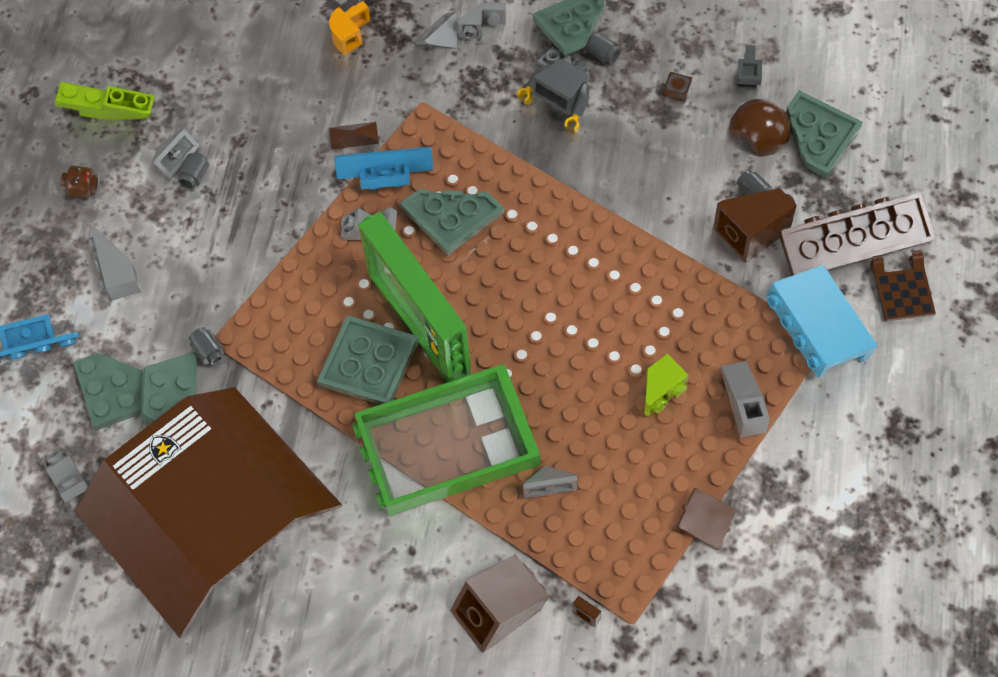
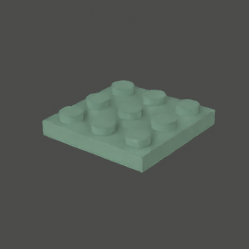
(368, 360)

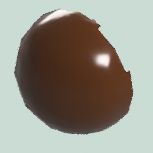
(762, 126)

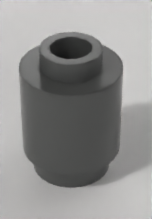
(603, 48)
(192, 170)
(752, 183)
(206, 346)

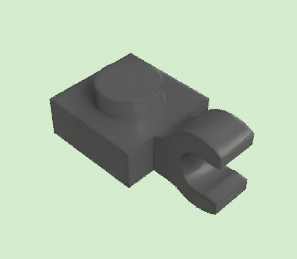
(749, 69)

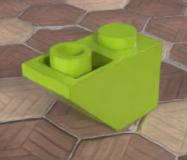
(663, 382)

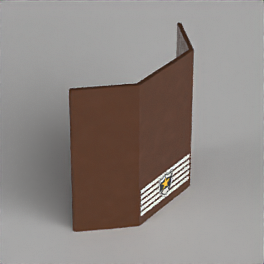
(198, 499)

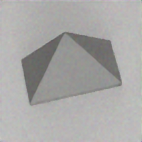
(441, 33)
(173, 152)
(548, 482)

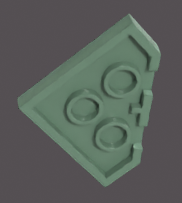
(569, 23)
(820, 132)
(451, 216)
(109, 389)

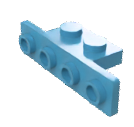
(384, 167)
(32, 334)

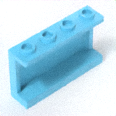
(820, 320)

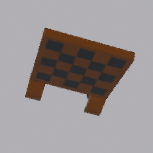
(903, 292)

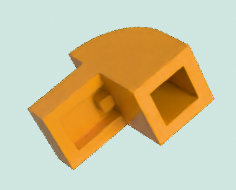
(346, 25)

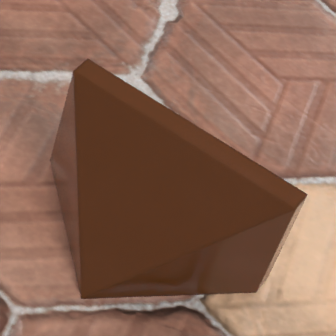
(353, 135)

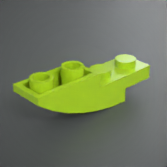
(105, 104)

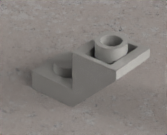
(471, 24)
(350, 222)
(65, 475)

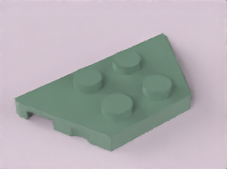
(166, 385)

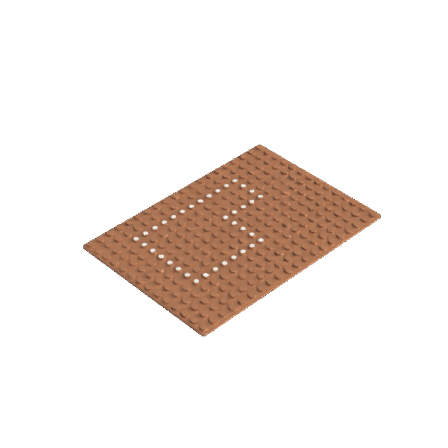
(577, 318)

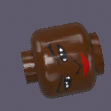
(79, 182)

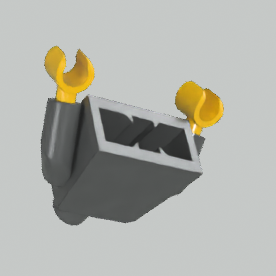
(562, 87)

